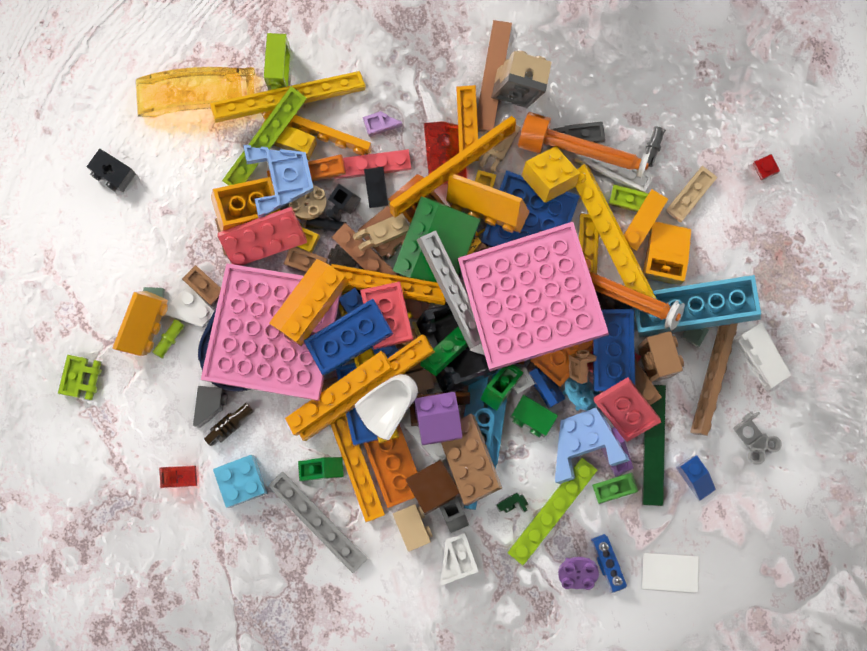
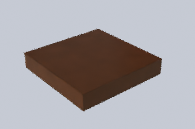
(432, 487)

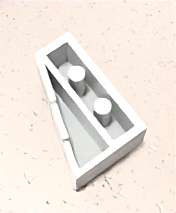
(762, 356)

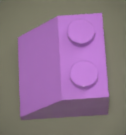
(438, 418)

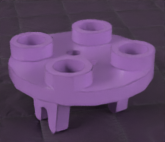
(578, 573)

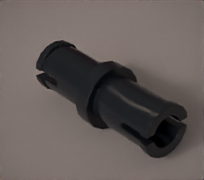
(324, 224)

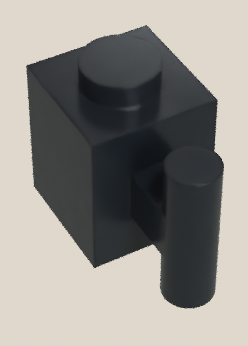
(343, 200)

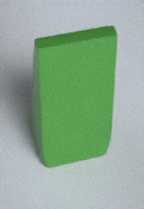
(615, 488)

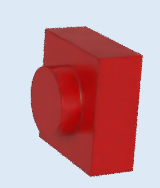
(766, 167)

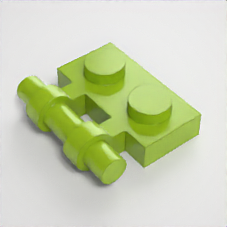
(74, 374)

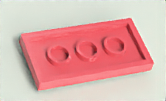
(262, 237)

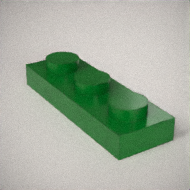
(445, 352)

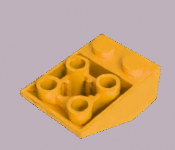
(667, 253)

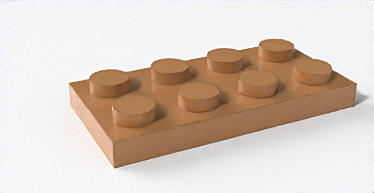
(471, 463)

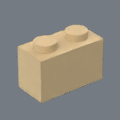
(412, 528)

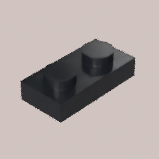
(376, 187)

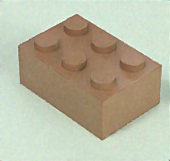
(660, 356)

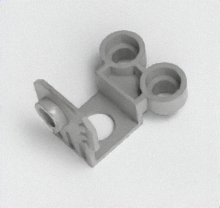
(758, 442)

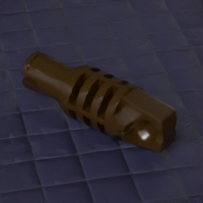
(228, 425)

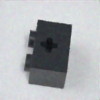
(102, 163)

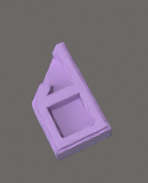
(379, 123)

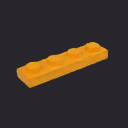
(467, 116)

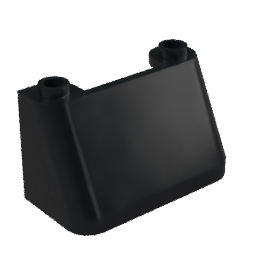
(467, 366)

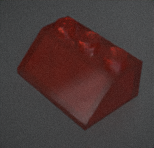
(441, 145)

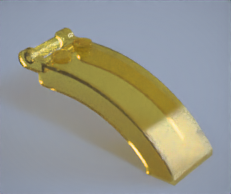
(189, 89)

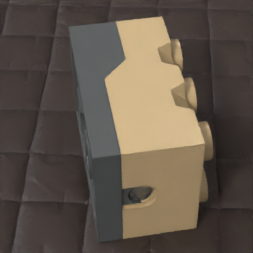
(521, 79)

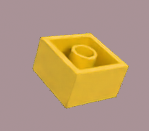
(550, 174)

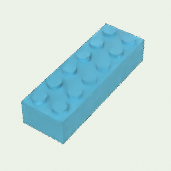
(705, 305)

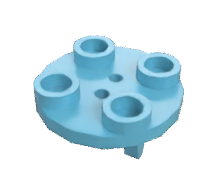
(581, 394)

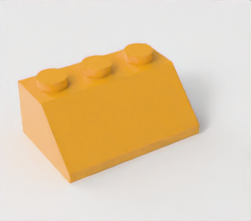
(141, 323)

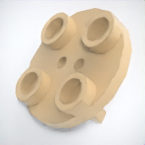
(315, 205)

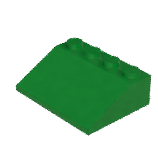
(453, 228)

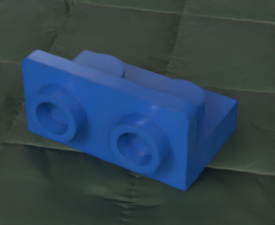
(546, 388)

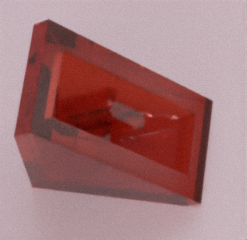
(177, 477)

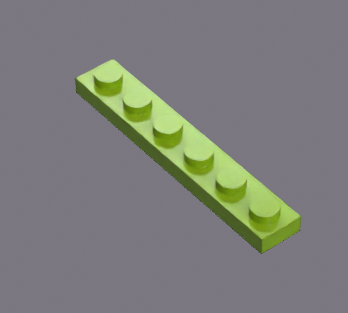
(267, 134)
(551, 512)

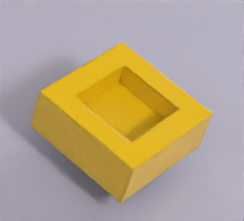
(485, 178)
(312, 239)

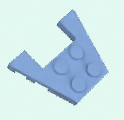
(288, 174)
(582, 435)

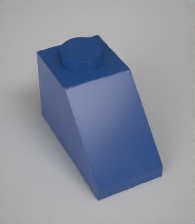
(696, 477)

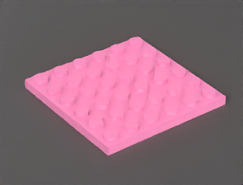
(532, 296)
(248, 349)

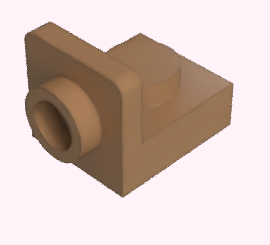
(578, 365)

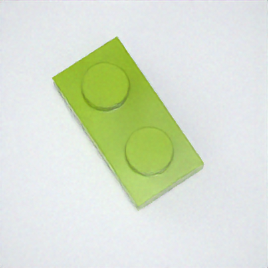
(626, 198)

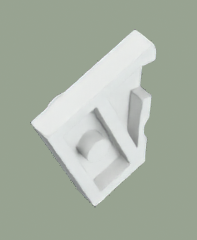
(190, 308)
(457, 559)

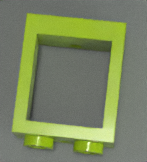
(277, 61)

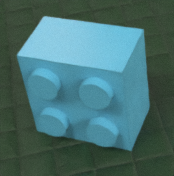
(240, 481)

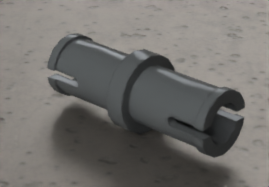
(653, 145)

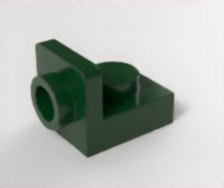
(508, 503)

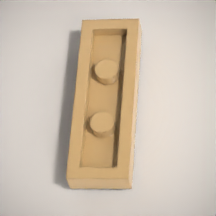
(691, 194)

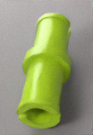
(168, 338)

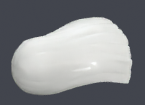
(387, 404)

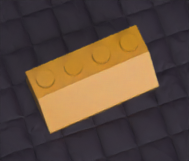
(486, 203)
(309, 301)

